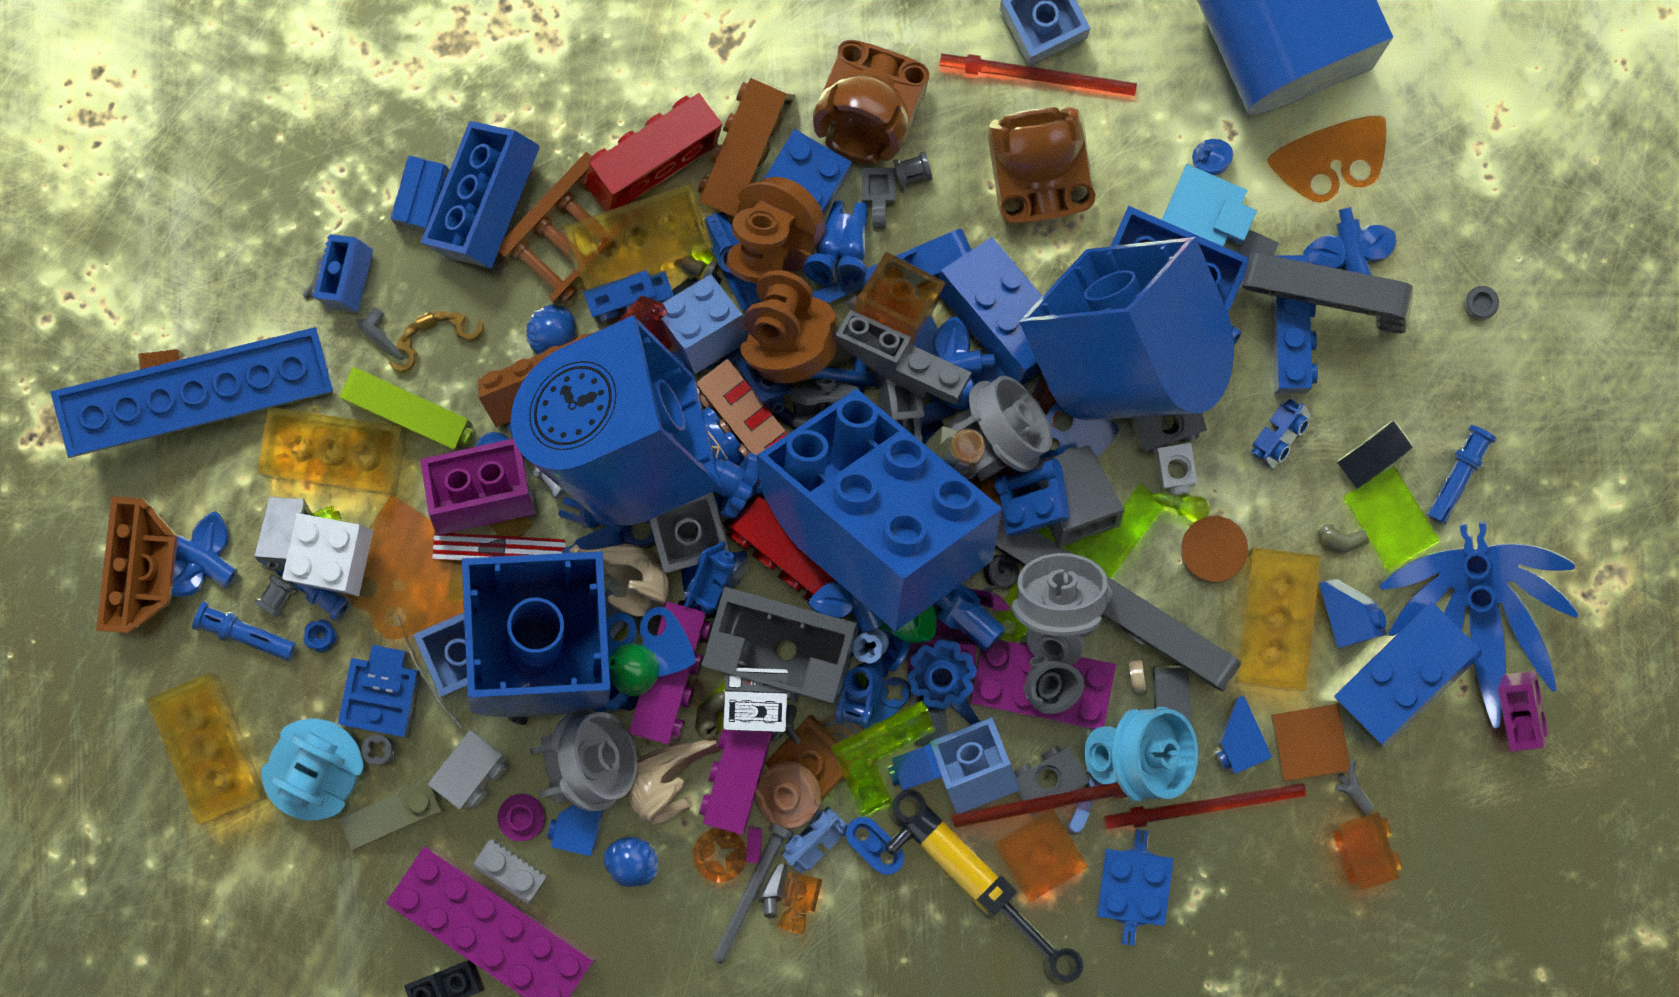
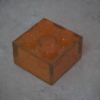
(900, 296)
(1366, 850)
(1040, 855)

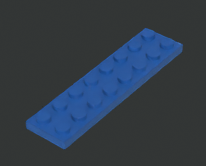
(191, 392)

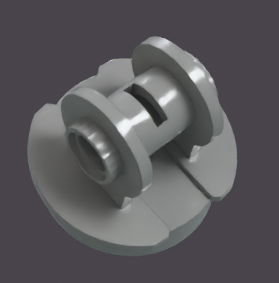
(1010, 424)
(1061, 604)
(588, 760)

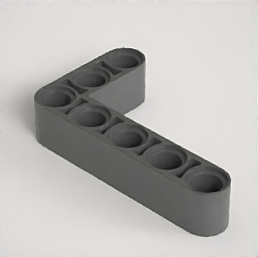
(1331, 287)

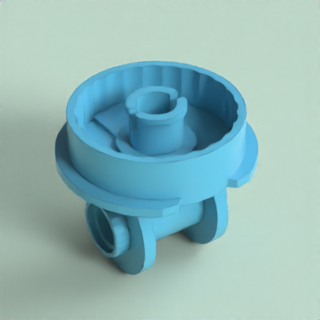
(1147, 754)
(312, 769)

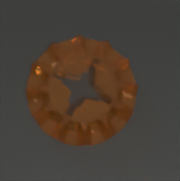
(713, 869)

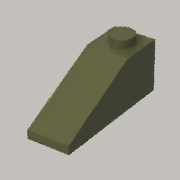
(392, 814)

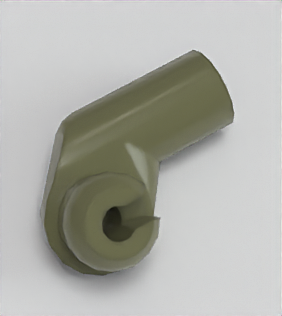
(1339, 541)
(707, 715)

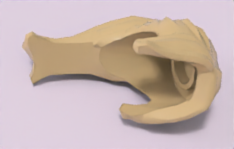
(638, 574)
(653, 785)

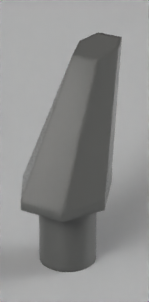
(773, 891)

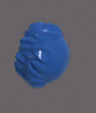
(550, 328)
(631, 861)

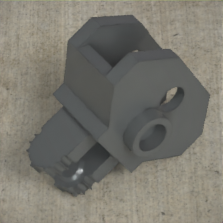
(816, 397)

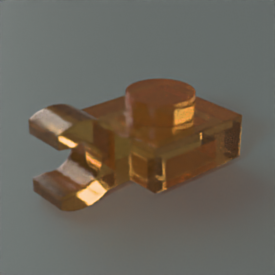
(799, 896)

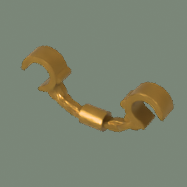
(426, 321)

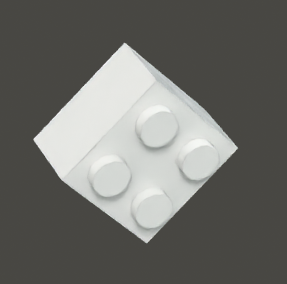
(327, 554)

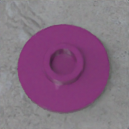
(521, 817)

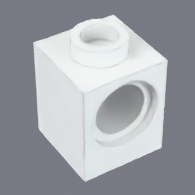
(1183, 455)

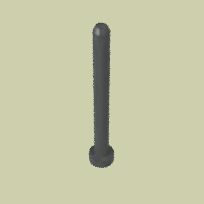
(751, 891)

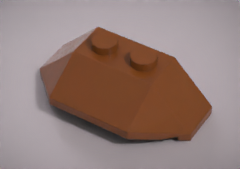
(136, 566)

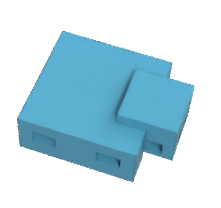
(1209, 207)

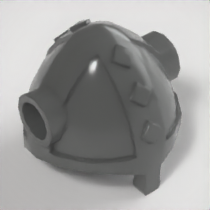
(1052, 683)

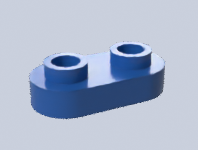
(874, 846)

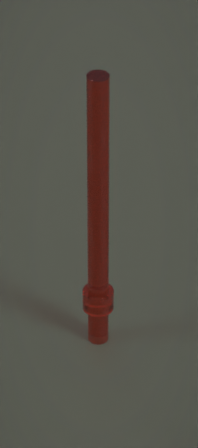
(973, 64)
(1038, 804)
(1140, 816)

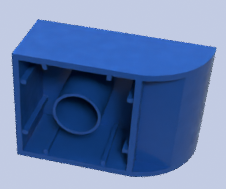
(878, 508)

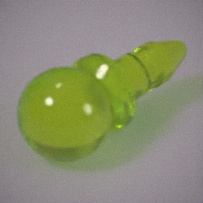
(1192, 507)

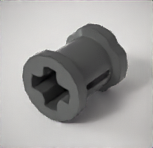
(912, 169)
(275, 596)
(368, 751)

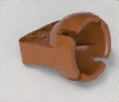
(869, 102)
(1040, 160)

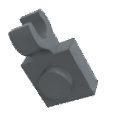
(878, 190)

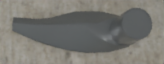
(370, 329)

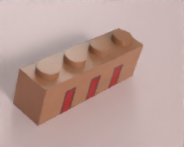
(739, 409)

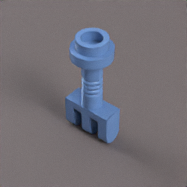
(1082, 810)

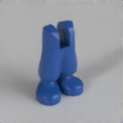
(842, 240)

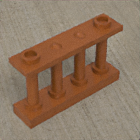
(538, 221)

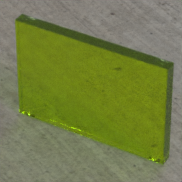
(1391, 518)

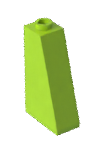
(406, 410)

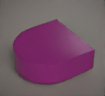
(754, 844)

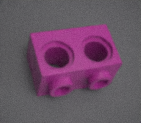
(1523, 711)

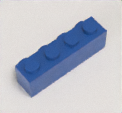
(1293, 342)

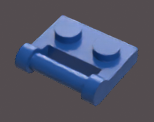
(1036, 508)

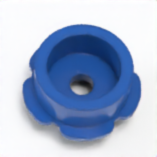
(311, 631)

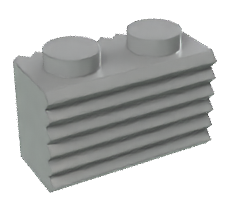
(510, 871)

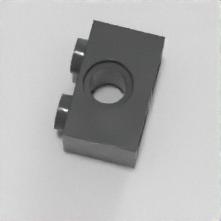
(1151, 436)
(1064, 765)

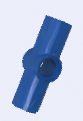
(723, 240)
(962, 611)

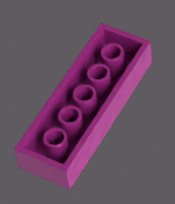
(488, 928)

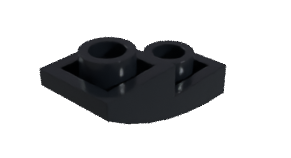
(1375, 454)
(455, 981)

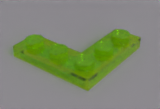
(1116, 544)
(859, 752)

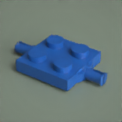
(1135, 887)

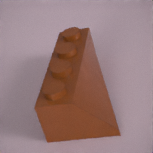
(745, 144)
(500, 387)

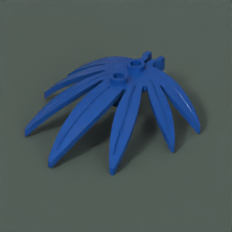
(1481, 582)

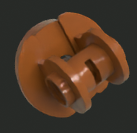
(775, 228)
(788, 330)

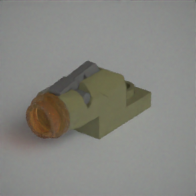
(958, 447)

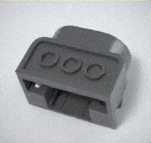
(754, 629)

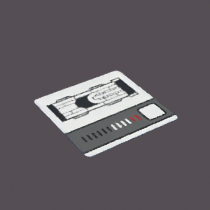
(755, 704)

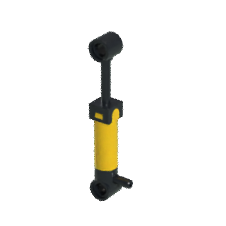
(988, 891)

